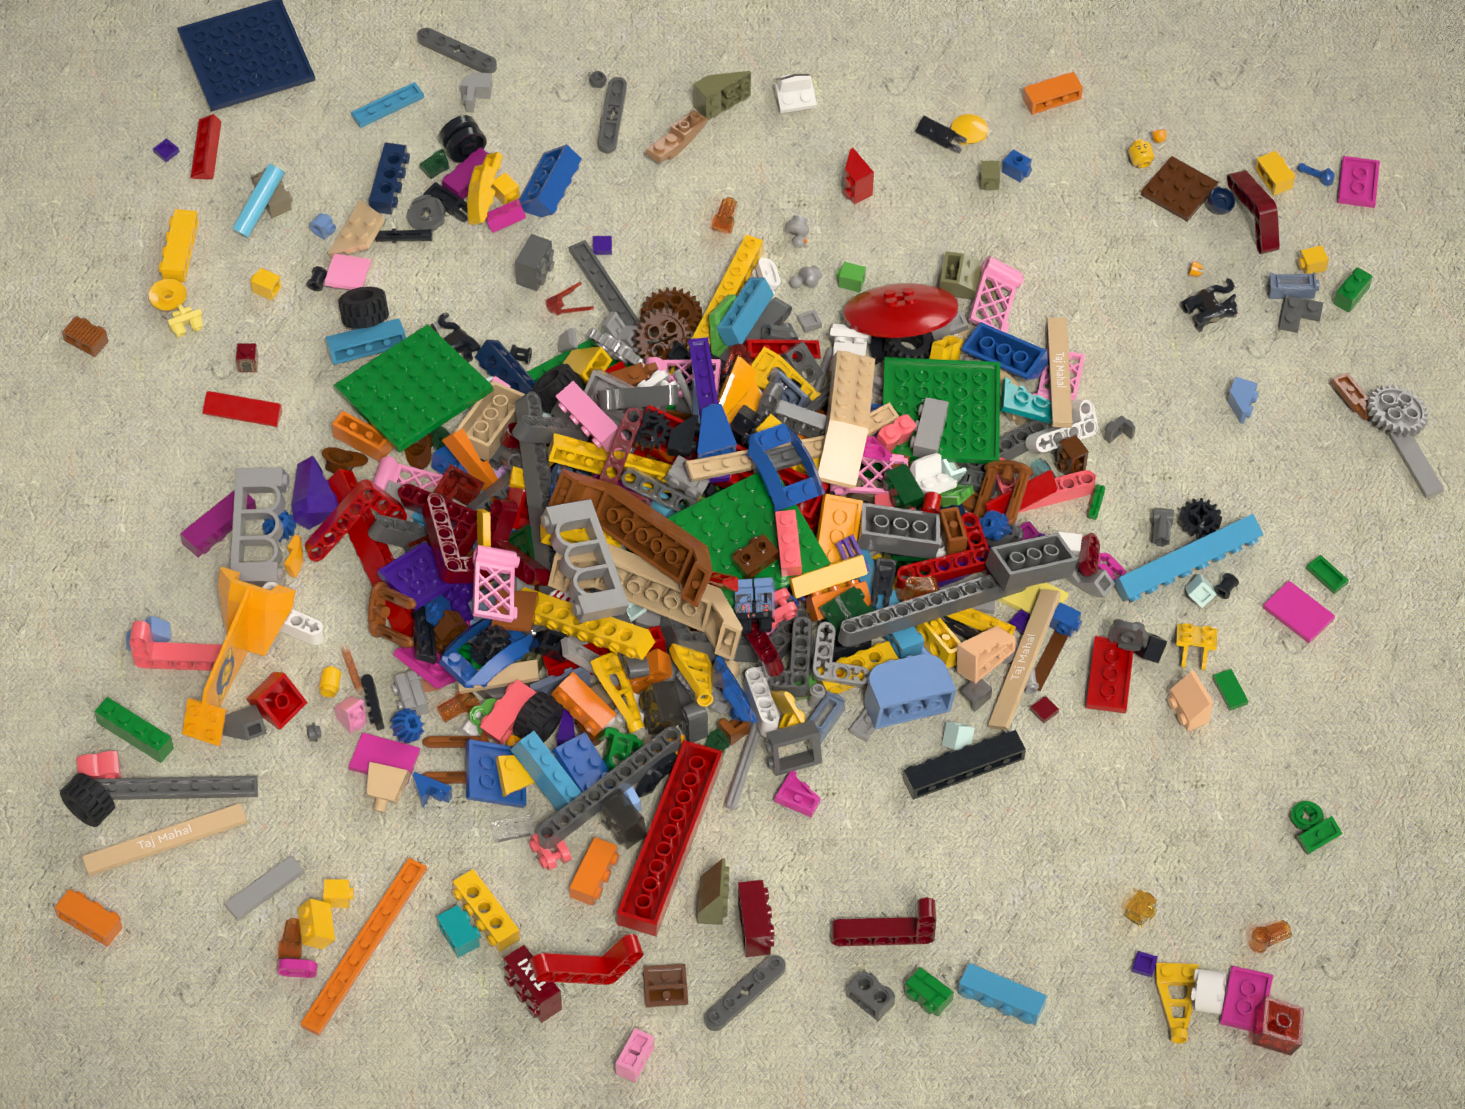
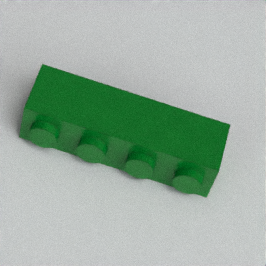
(134, 730)

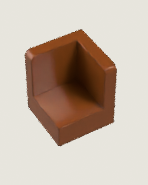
(734, 729)

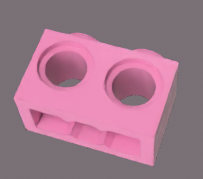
(635, 1055)

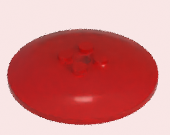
(900, 310)

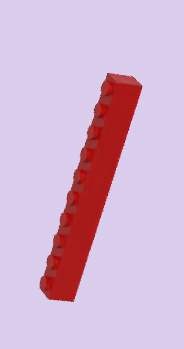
(371, 553)

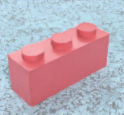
(788, 543)
(500, 721)

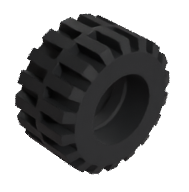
(363, 307)
(922, 343)
(553, 383)
(539, 715)
(87, 799)

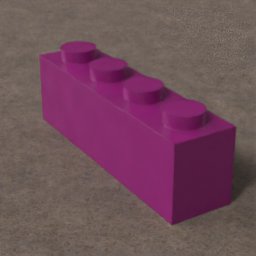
(212, 526)

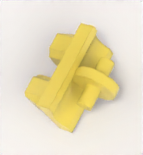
(184, 317)

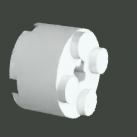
(1208, 991)

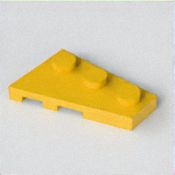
(512, 774)

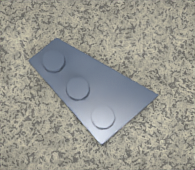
(550, 683)

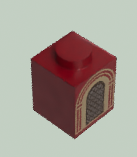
(247, 357)

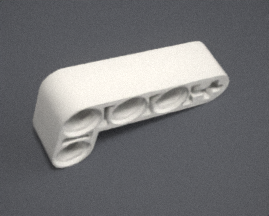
(1079, 419)
(309, 630)
(758, 693)

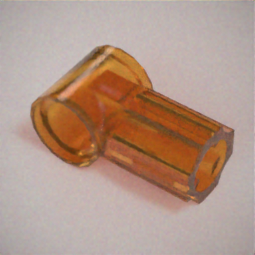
(725, 218)
(457, 705)
(1270, 935)
(291, 946)

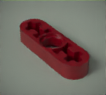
(1089, 554)

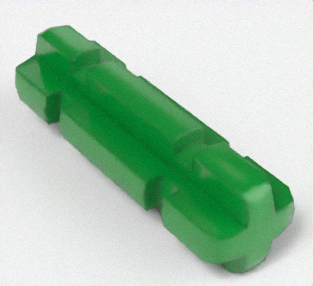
(1096, 502)

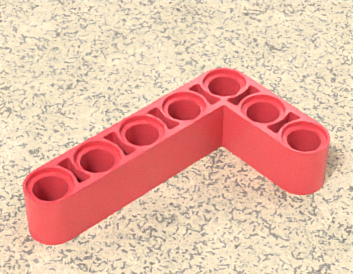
(1074, 481)
(169, 655)

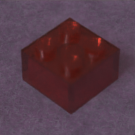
(1278, 1026)

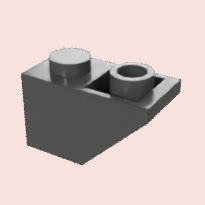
(244, 724)

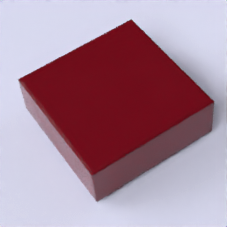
(1044, 709)

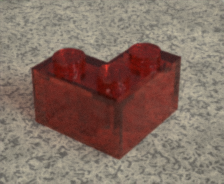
(459, 486)

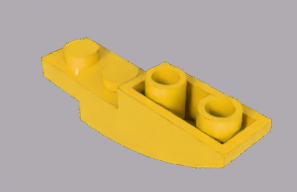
(480, 191)

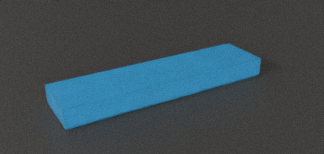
(387, 105)

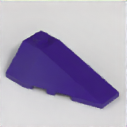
(311, 495)

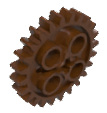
(678, 302)
(657, 321)

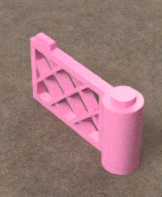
(1001, 277)
(663, 365)
(1046, 393)
(895, 459)
(390, 470)
(494, 562)

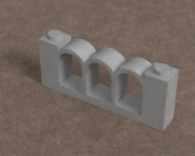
(258, 481)
(586, 605)

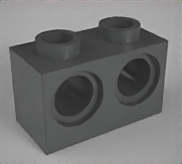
(804, 361)
(866, 998)

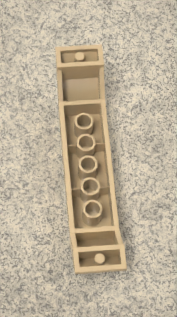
(846, 418)
(661, 594)

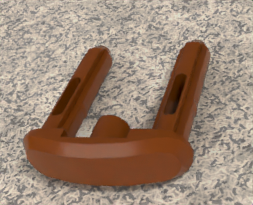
(1006, 469)
(378, 611)
(450, 777)

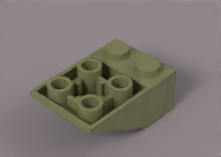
(720, 92)
(962, 276)
(714, 894)

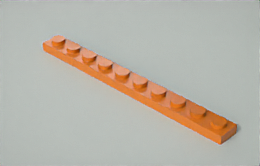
(363, 947)

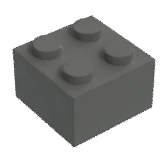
(534, 262)

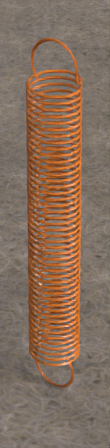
(353, 671)

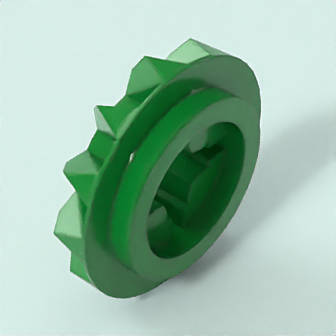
(1310, 809)

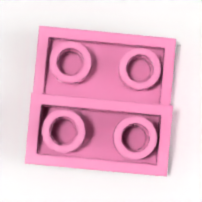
(347, 272)

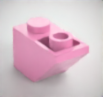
(351, 714)

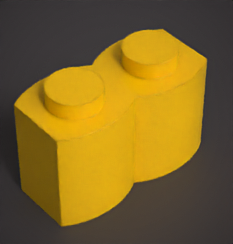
(947, 349)

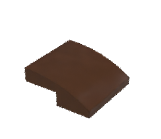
(665, 985)

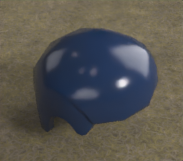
(1221, 200)

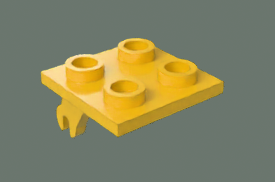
(1196, 636)
(786, 705)

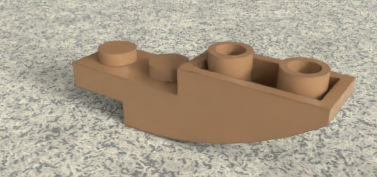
(678, 138)

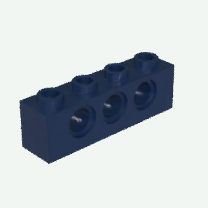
(388, 178)
(500, 363)

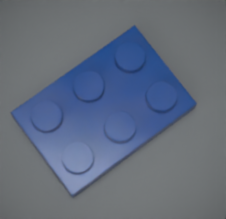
(581, 761)

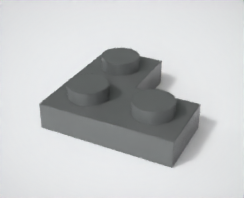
(1298, 308)

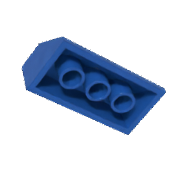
(549, 181)
(1012, 352)

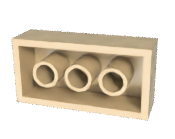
(490, 418)

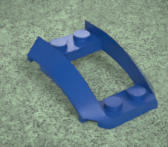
(792, 494)
(466, 673)
(732, 691)

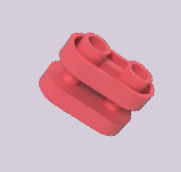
(786, 610)
(546, 857)

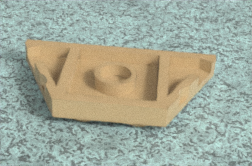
(358, 230)

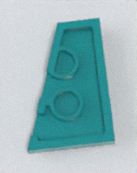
(1022, 403)

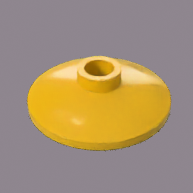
(166, 289)

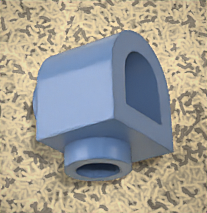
(322, 226)

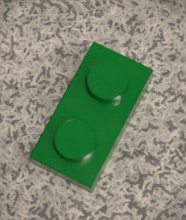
(1319, 835)

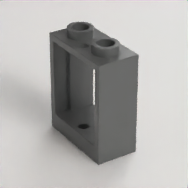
(790, 735)

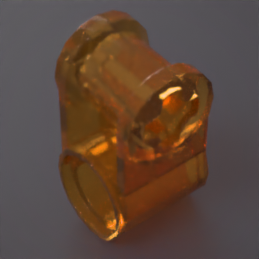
(919, 587)

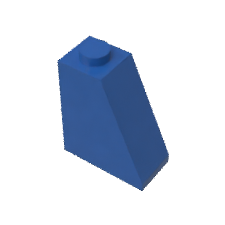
(715, 433)

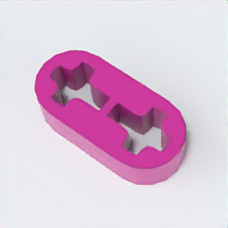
(1112, 566)
(297, 968)

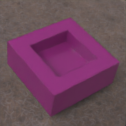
(1029, 531)

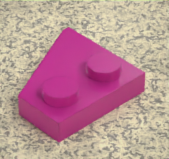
(875, 449)
(797, 796)

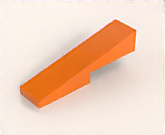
(465, 453)

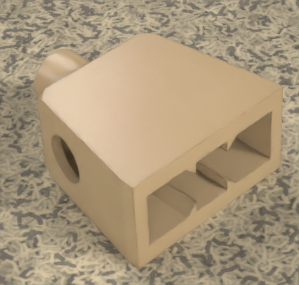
(385, 785)

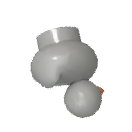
(798, 226)
(807, 276)

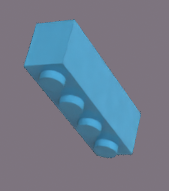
(745, 311)
(364, 341)
(545, 771)
(1002, 994)

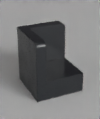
(1154, 648)

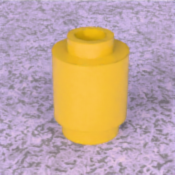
(329, 681)

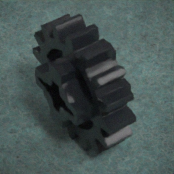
(656, 424)
(1209, 515)
(489, 644)

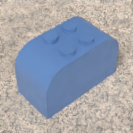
(908, 690)

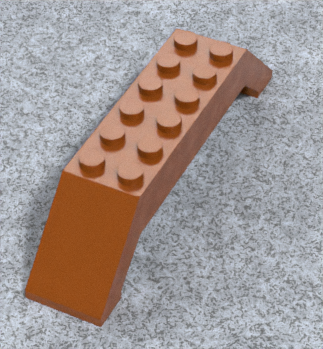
(641, 531)

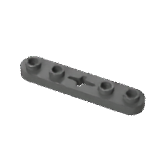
(446, 45)
(610, 128)
(733, 1004)

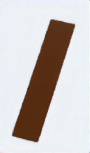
(1049, 658)

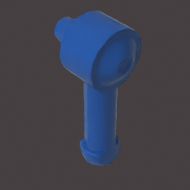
(1326, 176)

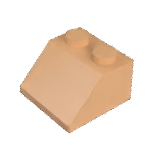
(1191, 702)

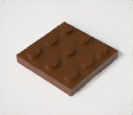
(1179, 188)

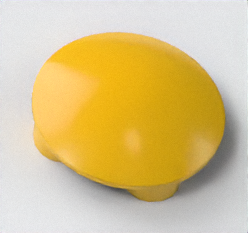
(971, 127)

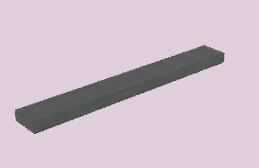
(603, 283)
(181, 787)

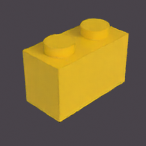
(1275, 173)
(316, 924)

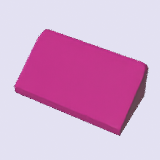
(505, 215)

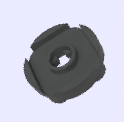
(417, 209)
(1128, 635)

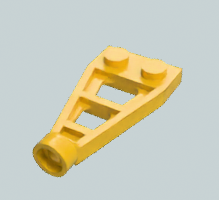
(767, 361)
(698, 660)
(603, 668)
(1176, 975)

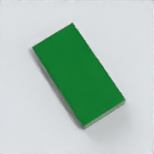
(1327, 574)
(1230, 689)

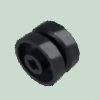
(462, 137)

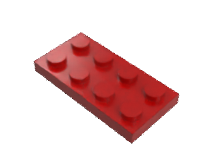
(1109, 676)

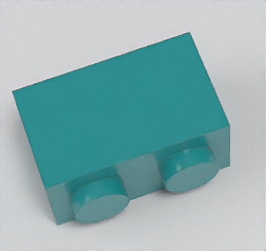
(458, 931)

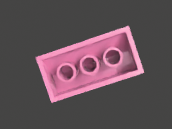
(589, 416)

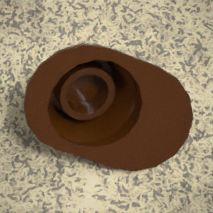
(419, 453)
(342, 459)

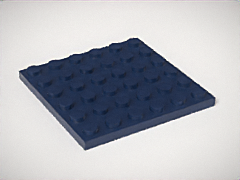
(245, 54)

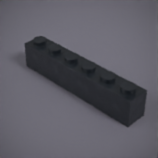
(964, 764)

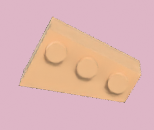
(983, 653)

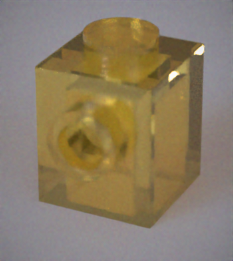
(1141, 908)

